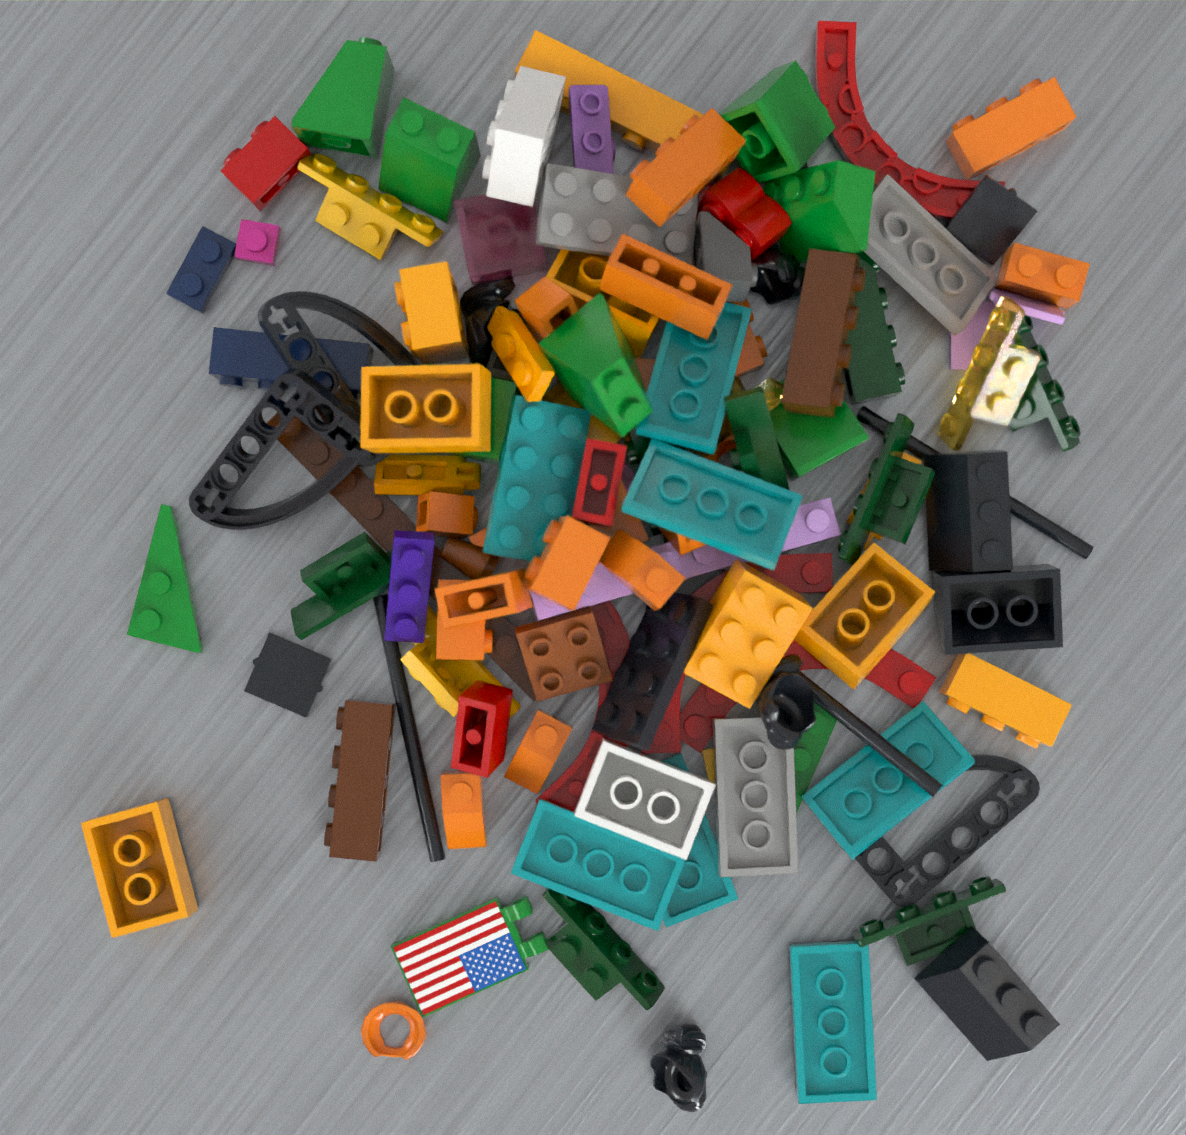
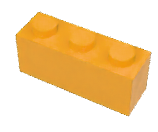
(1004, 700)

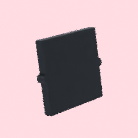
(990, 219)
(287, 675)

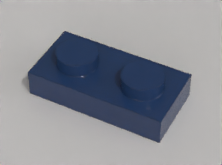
(202, 269)

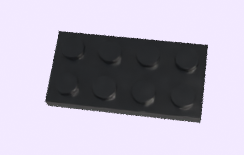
(652, 670)

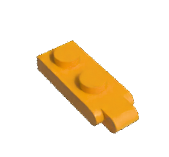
(520, 354)
(425, 473)

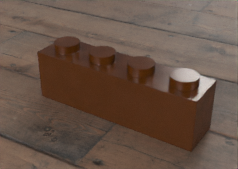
(822, 333)
(361, 779)

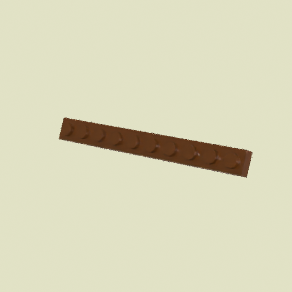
(380, 519)

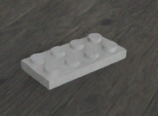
(591, 212)
(925, 257)
(753, 800)

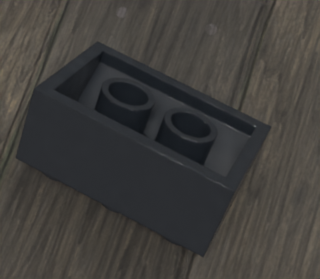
(969, 512)
(999, 609)
(986, 998)

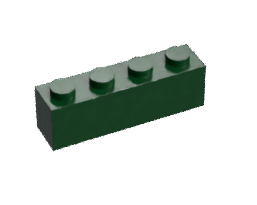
(872, 365)

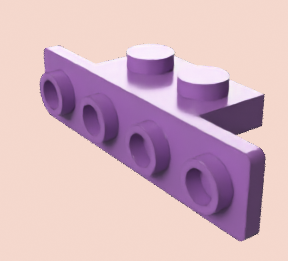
(591, 128)

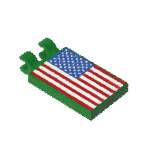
(466, 953)

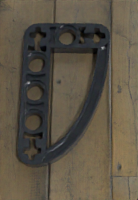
(317, 359)
(302, 406)
(942, 842)

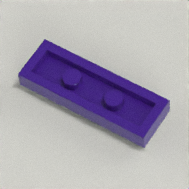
(409, 586)

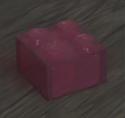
(499, 238)

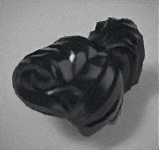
(778, 276)
(478, 307)
(786, 704)
(680, 1069)

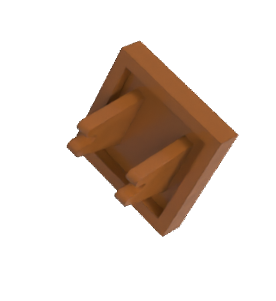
(563, 653)

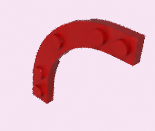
(854, 135)
(796, 571)
(615, 640)
(893, 674)

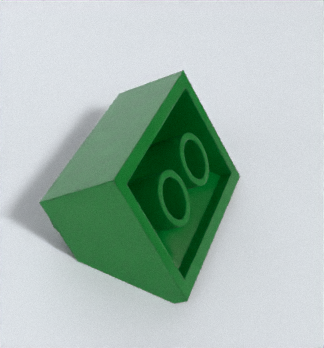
(826, 208)

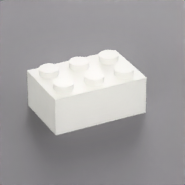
(523, 135)
(644, 799)

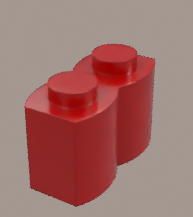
(746, 211)

